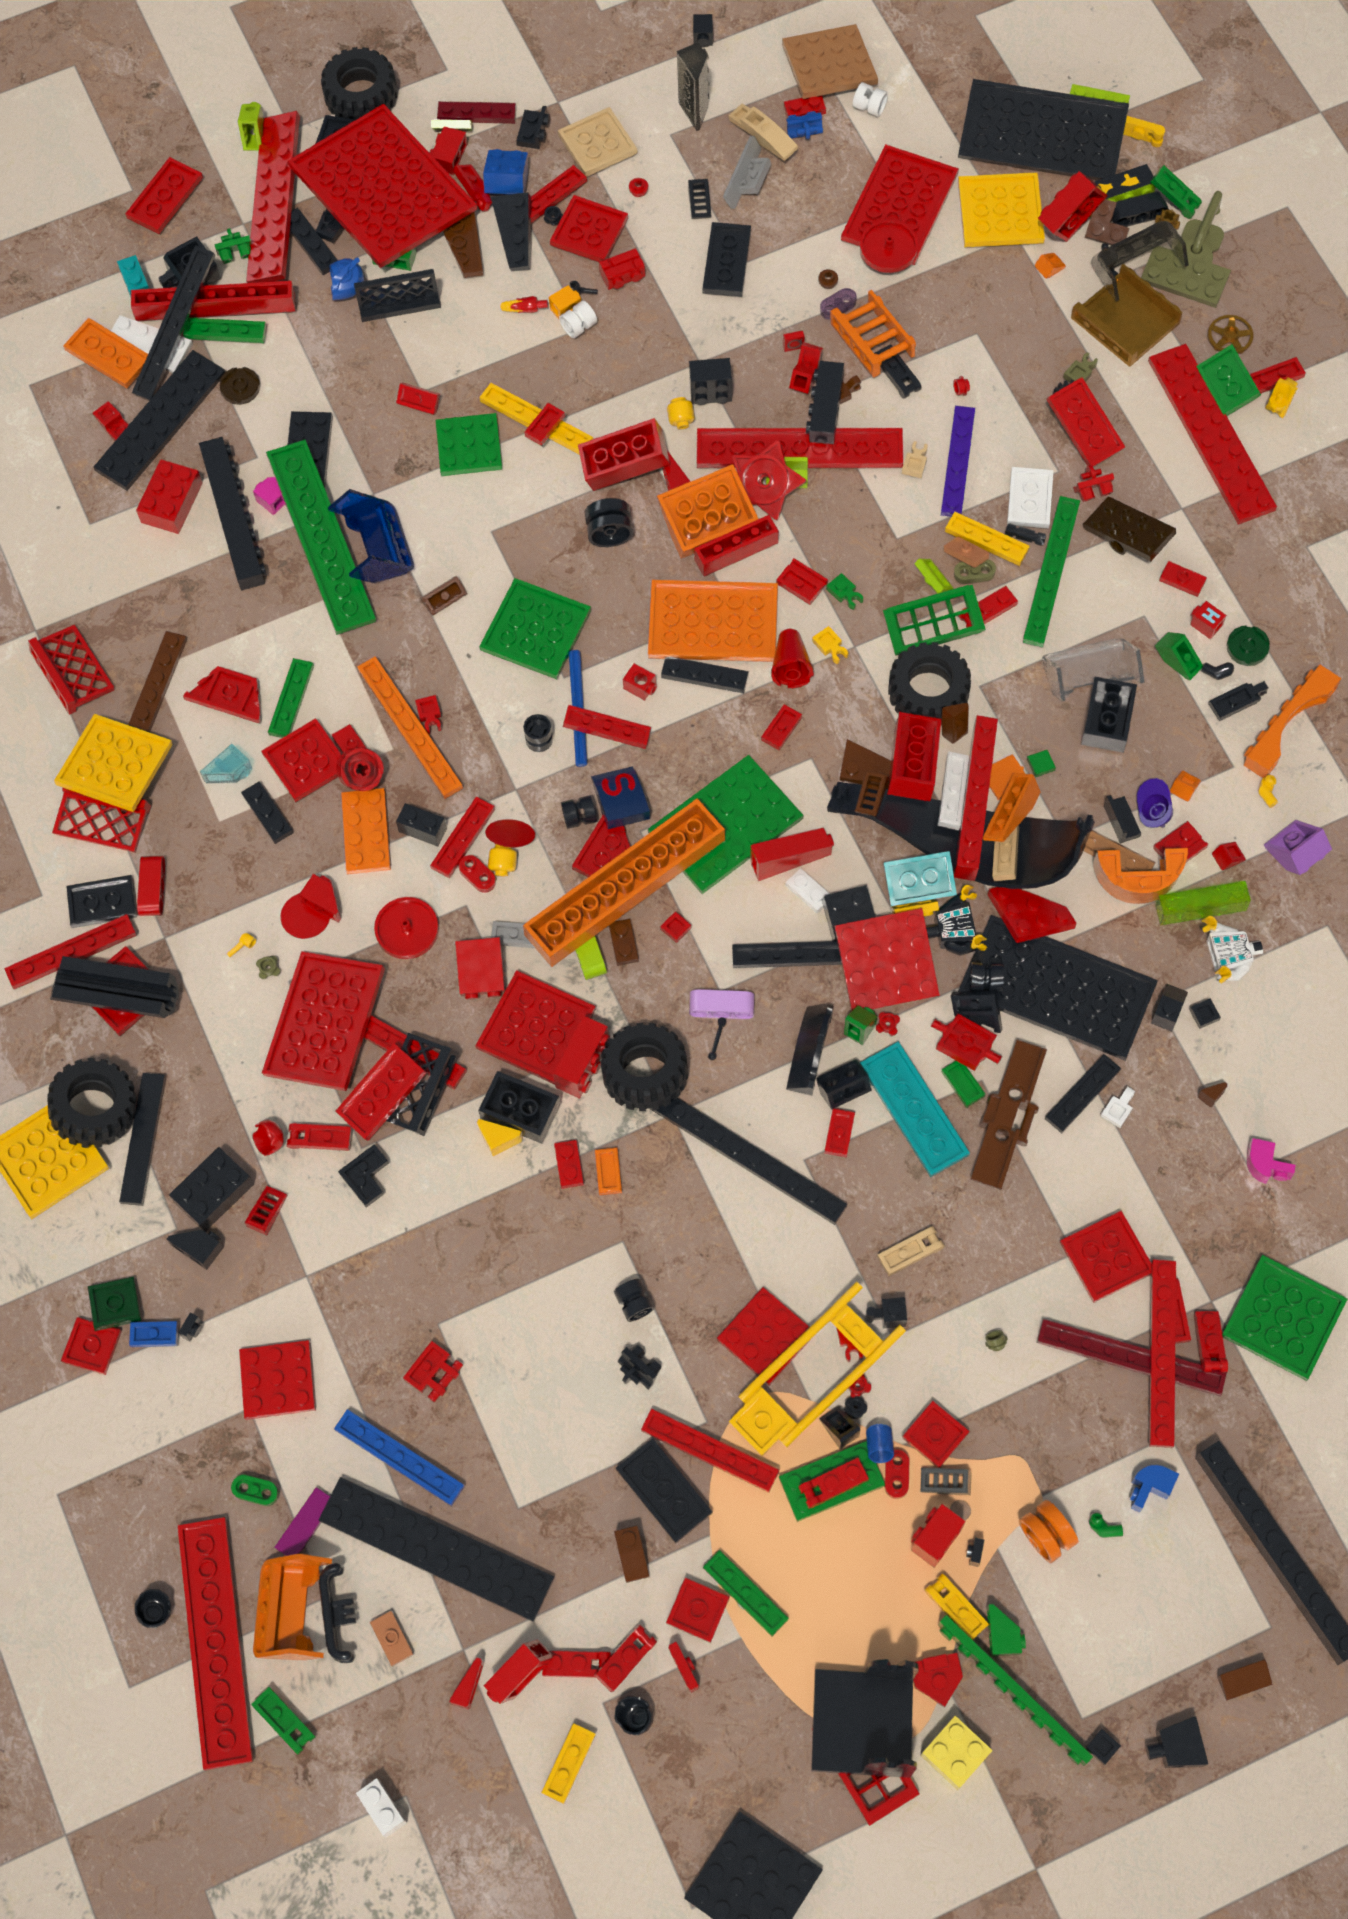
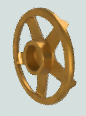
(1230, 334)

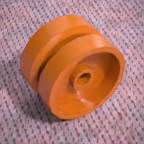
(1048, 1531)

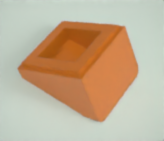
(1049, 265)
(1185, 786)

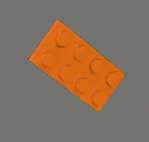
(106, 352)
(365, 831)

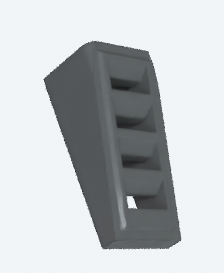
(966, 1473)

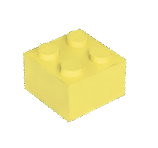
(956, 1752)

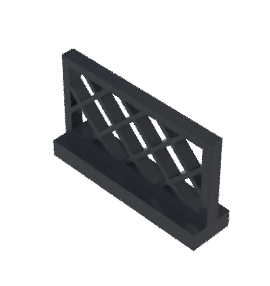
(393, 304)
(433, 1086)

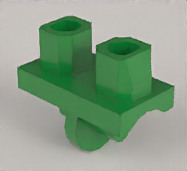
(232, 243)

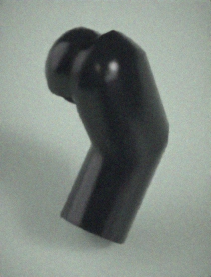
(1219, 672)

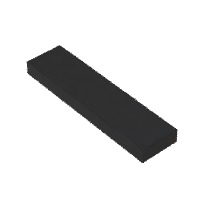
(1082, 1093)

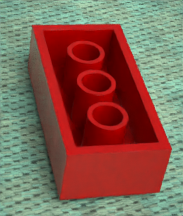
(623, 454)
(914, 756)

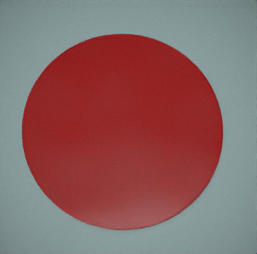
(510, 833)
(301, 919)

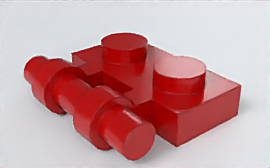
(427, 1367)

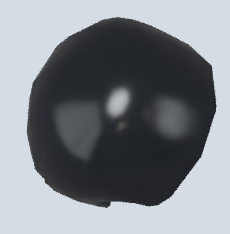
(152, 1608)
(634, 1715)

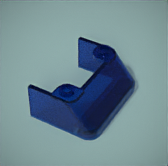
(380, 533)

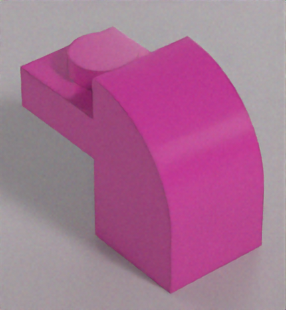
(1261, 1162)

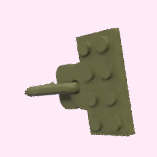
(1201, 279)

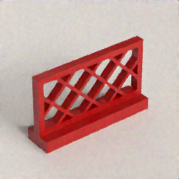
(56, 679)
(142, 809)

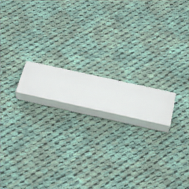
(953, 790)

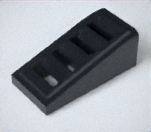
(698, 184)

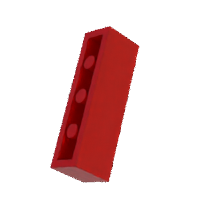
(736, 545)

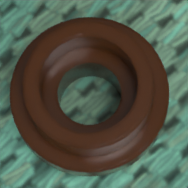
(828, 283)

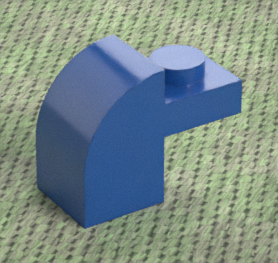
(1152, 1479)

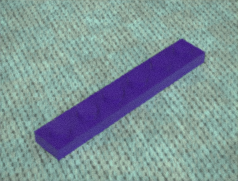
(958, 460)

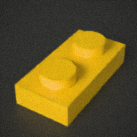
(927, 906)

